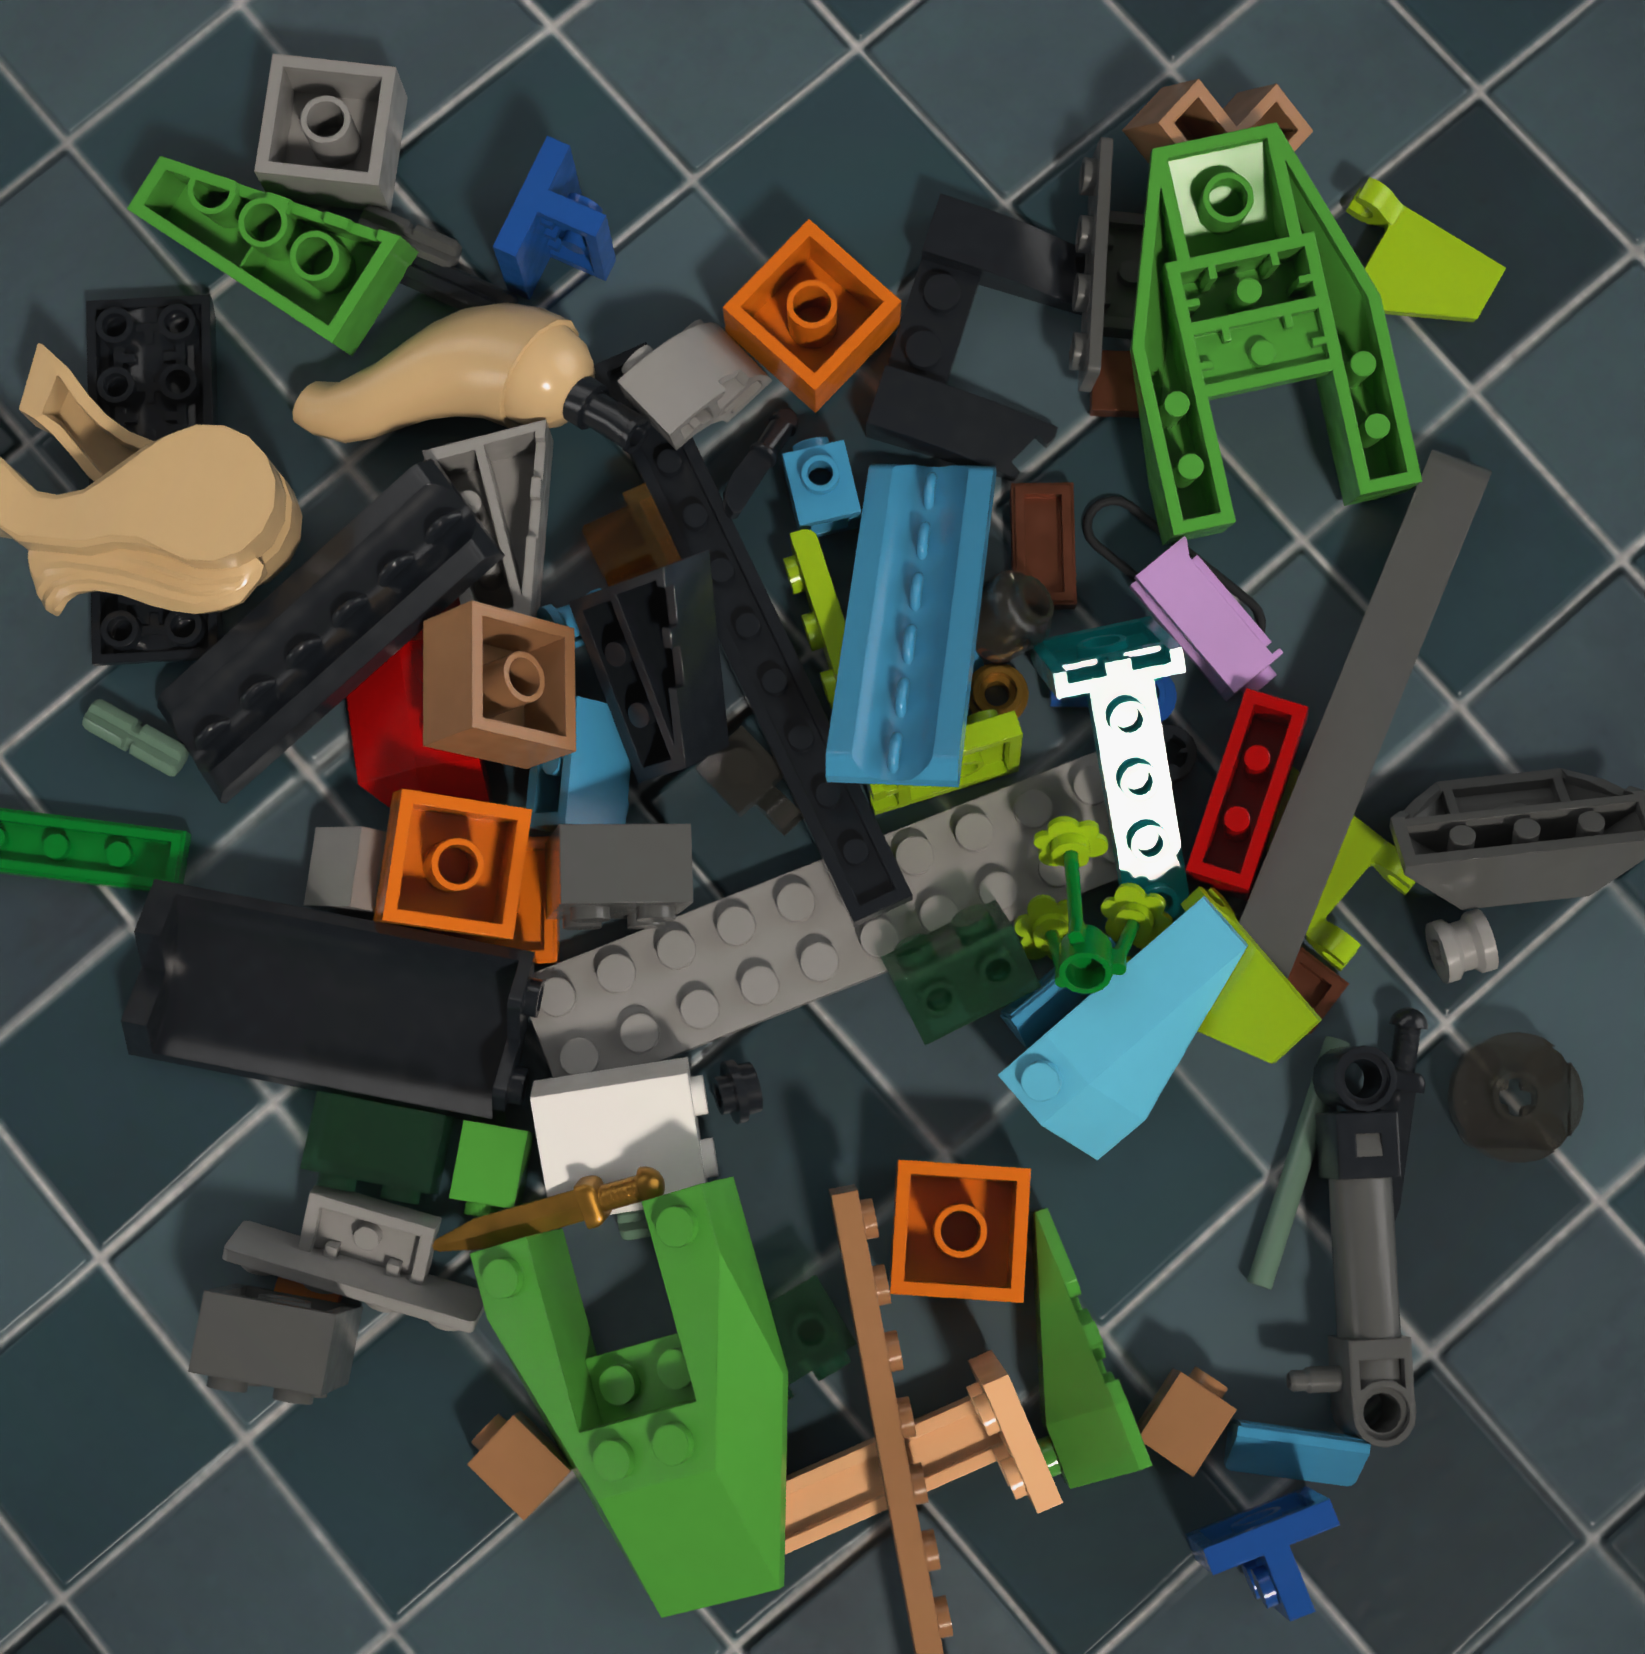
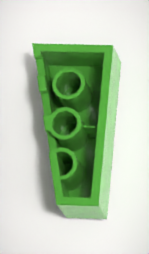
(293, 256)

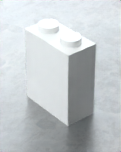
(623, 1121)

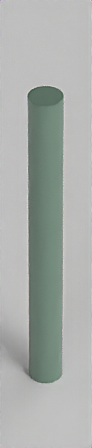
(1290, 1185)

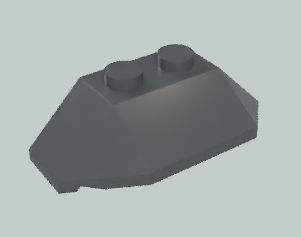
(1520, 837)

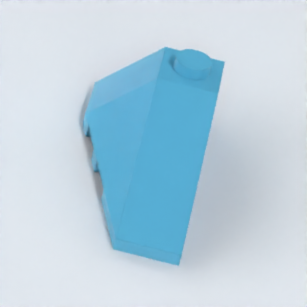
(1117, 1049)

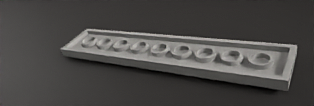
(794, 938)

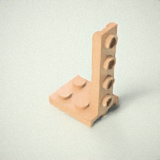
(947, 1443)

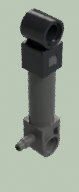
(1359, 1157)

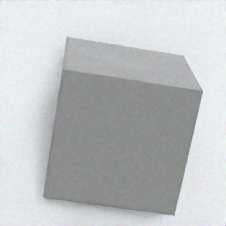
(345, 869)

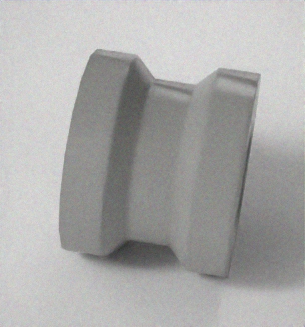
(1462, 946)

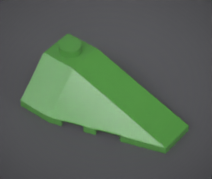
(1080, 1402)

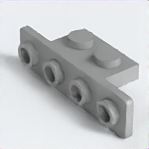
(363, 1253)

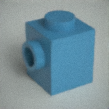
(822, 486)

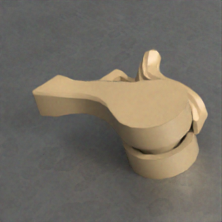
(166, 519)

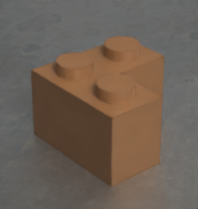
(1191, 113)

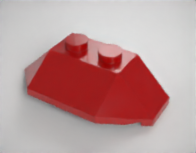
(389, 735)

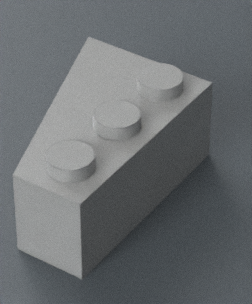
(508, 489)

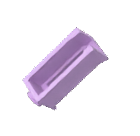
(1206, 621)

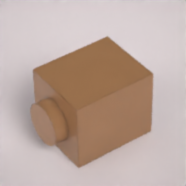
(1186, 1418)
(518, 1462)

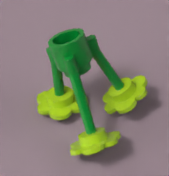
(1081, 951)

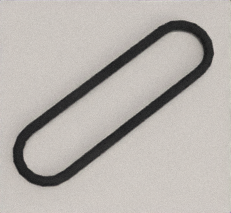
(1152, 524)

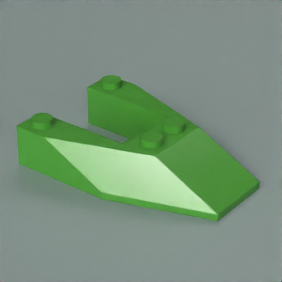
(1249, 293)
(673, 1432)

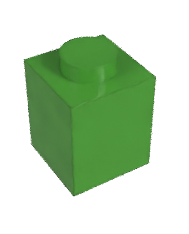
(491, 1167)

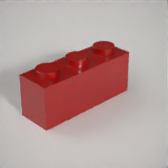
(1247, 794)

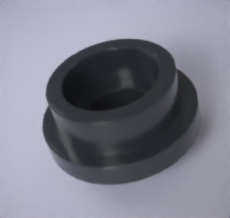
(737, 1090)

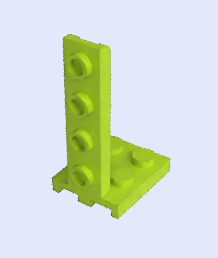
(991, 739)

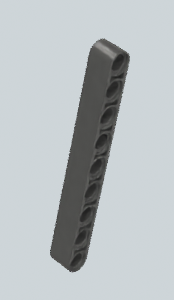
(1362, 707)

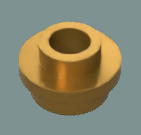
(998, 675)

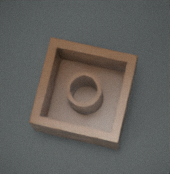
(498, 685)

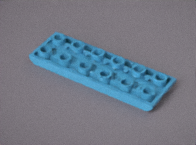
(911, 626)

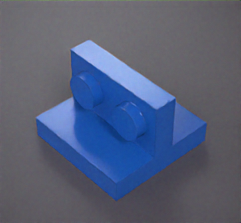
(552, 222)
(1261, 1544)

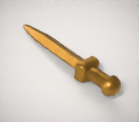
(588, 1202)

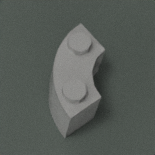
(691, 381)

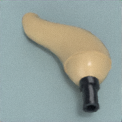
(477, 363)

